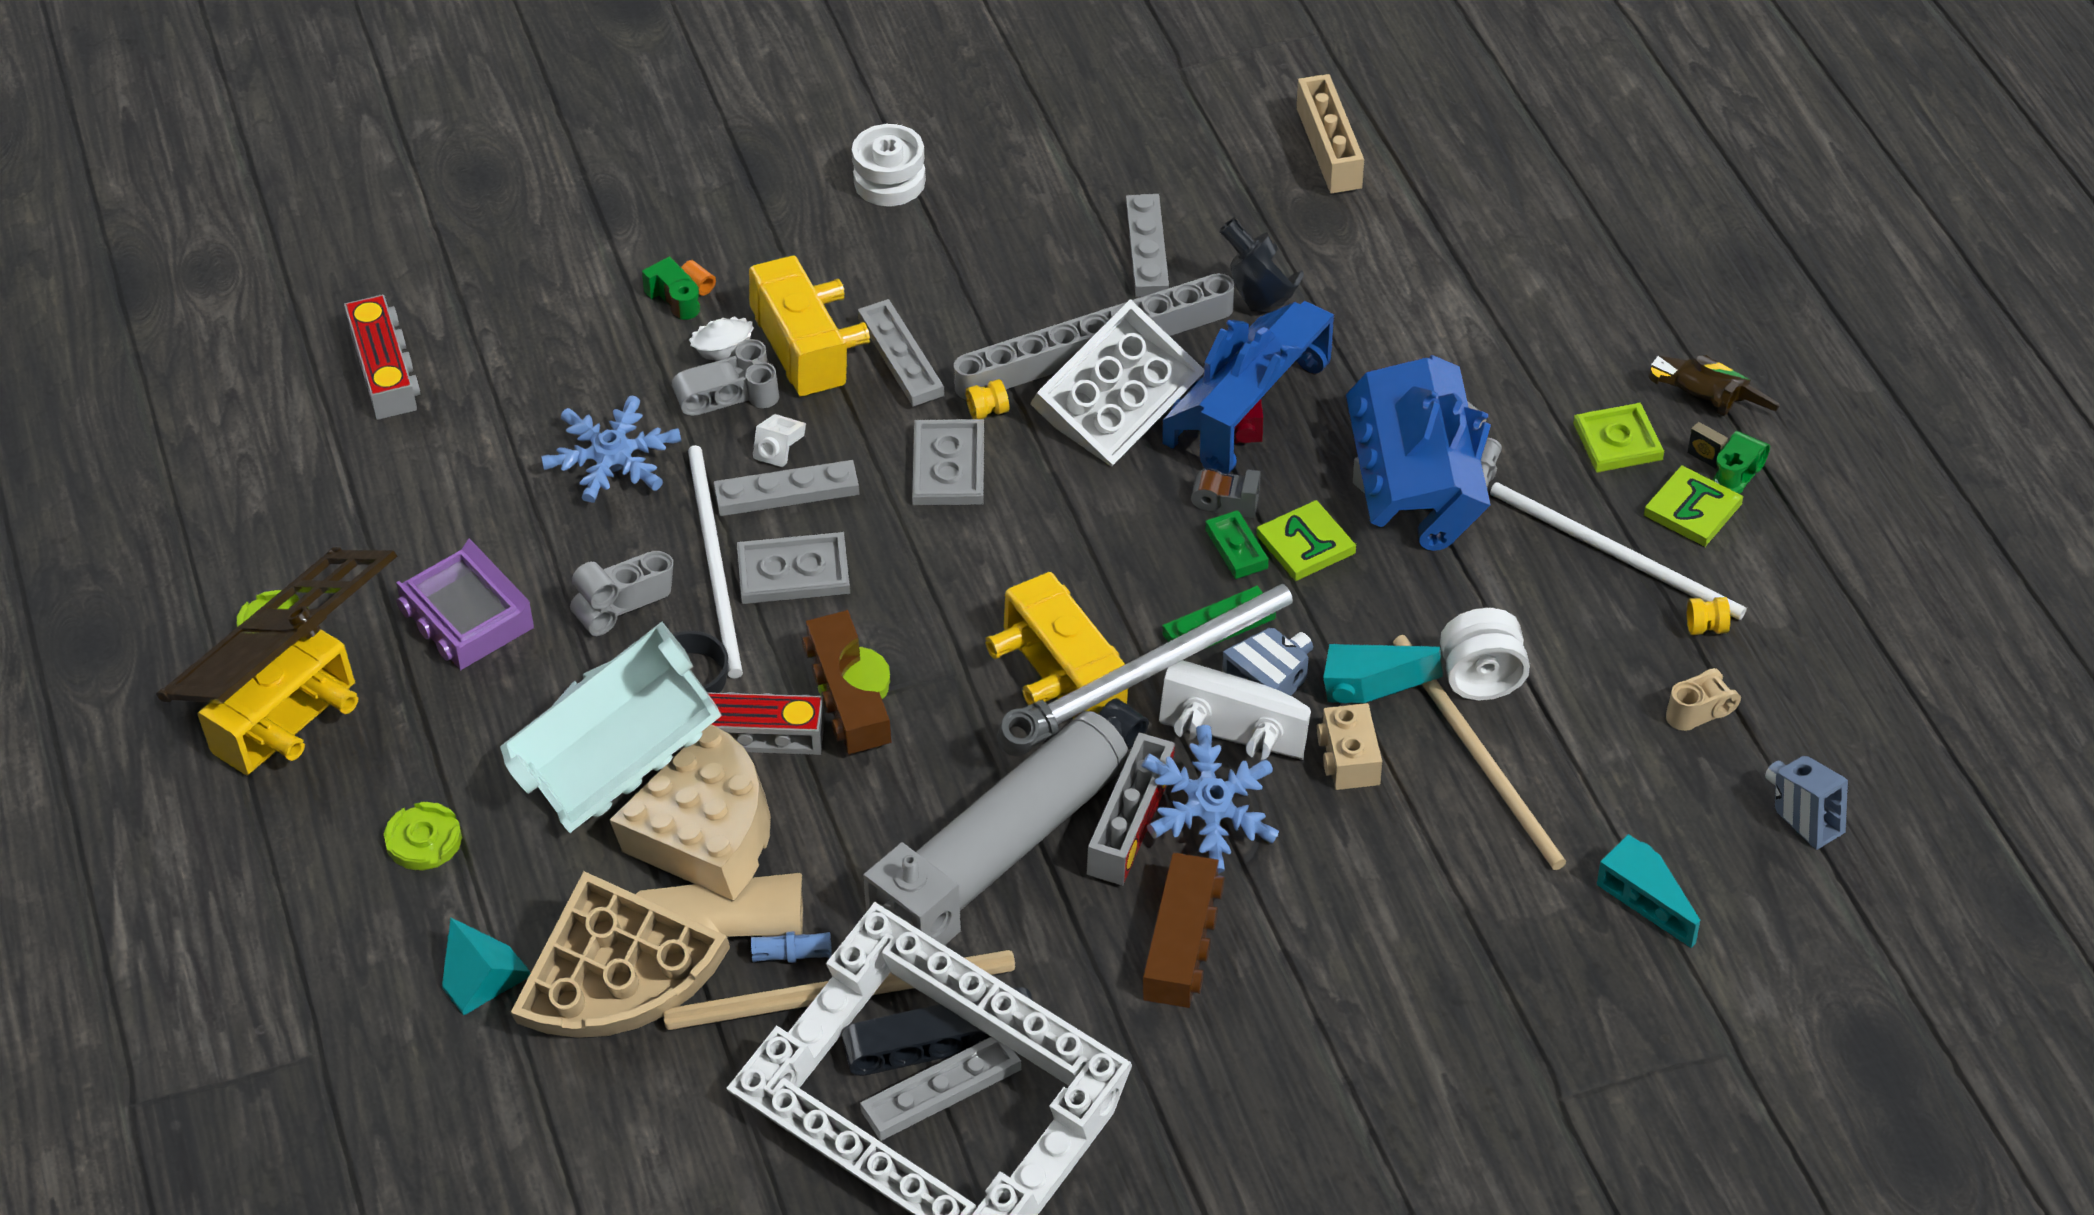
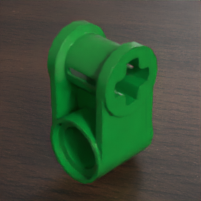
(1740, 461)

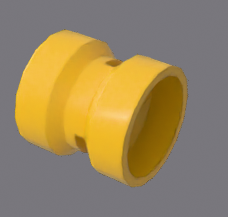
(985, 400)
(1708, 615)

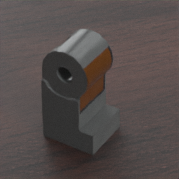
(1227, 492)

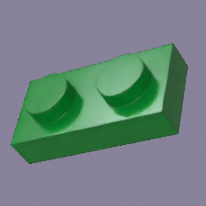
(1236, 544)

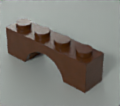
(858, 713)

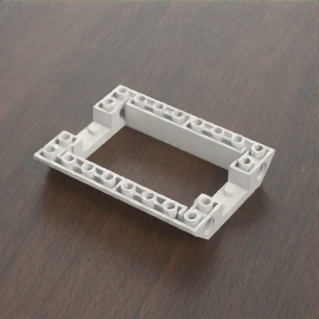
(858, 967)

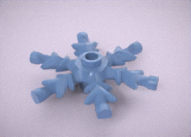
(611, 449)
(1210, 797)

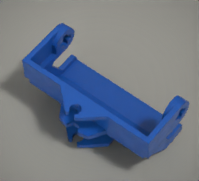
(1241, 371)
(1420, 447)

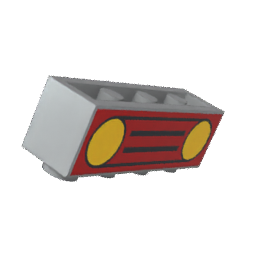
(381, 357)
(772, 721)
(1128, 812)

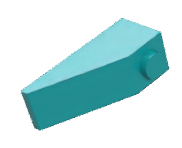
(1376, 671)
(1646, 885)

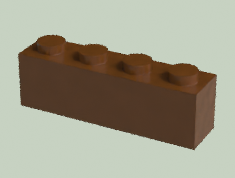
(1181, 930)

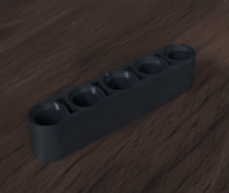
(909, 1038)

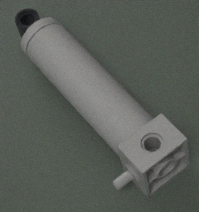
(1004, 823)

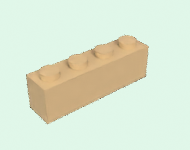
(1330, 133)

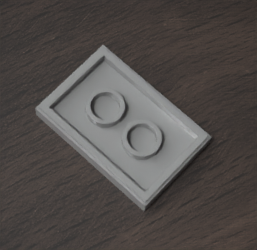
(948, 462)
(793, 568)

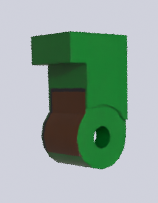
(673, 286)

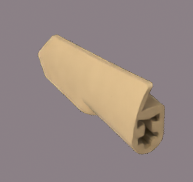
(763, 908)

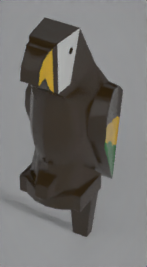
(1708, 381)

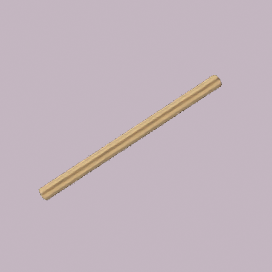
(799, 996)

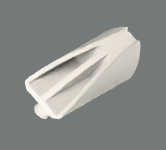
(1234, 709)

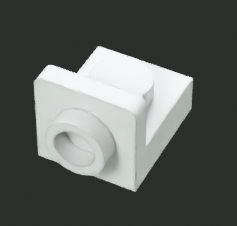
(775, 437)

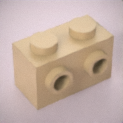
(1351, 746)

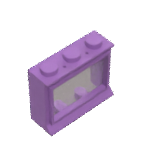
(465, 606)

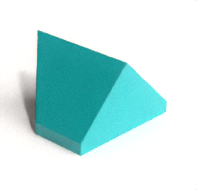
(478, 967)

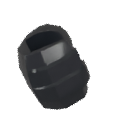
(1253, 271)

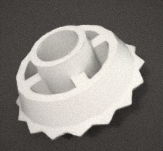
(721, 337)

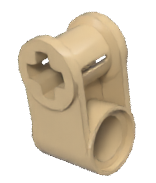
(1700, 700)

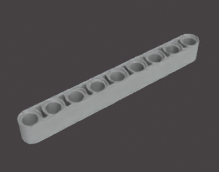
(1052, 347)

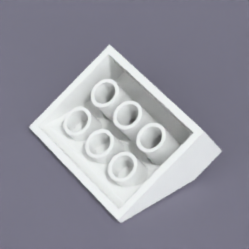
(1117, 384)

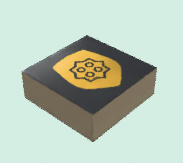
(1706, 444)

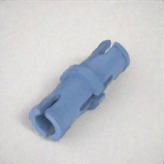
(791, 947)

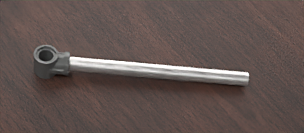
(1042, 720)

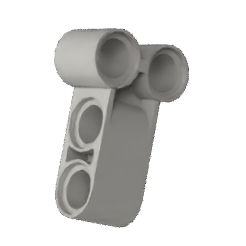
(729, 381)
(619, 589)

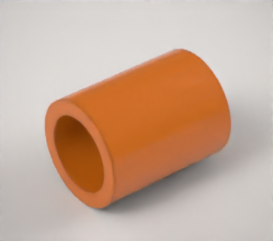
(703, 278)

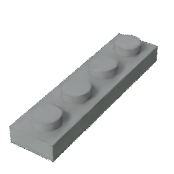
(1147, 244)
(901, 353)
(786, 487)
(939, 1087)

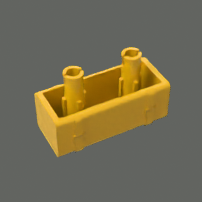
(800, 326)
(1055, 639)
(280, 703)

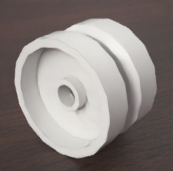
(888, 164)
(1484, 654)

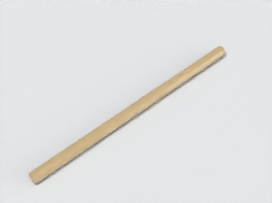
(1491, 769)

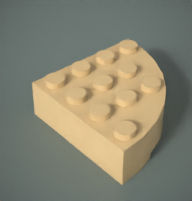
(700, 816)
(615, 964)

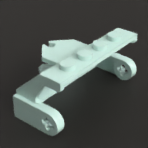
(612, 728)

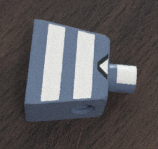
(1270, 660)
(1810, 799)

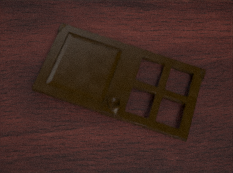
(273, 630)

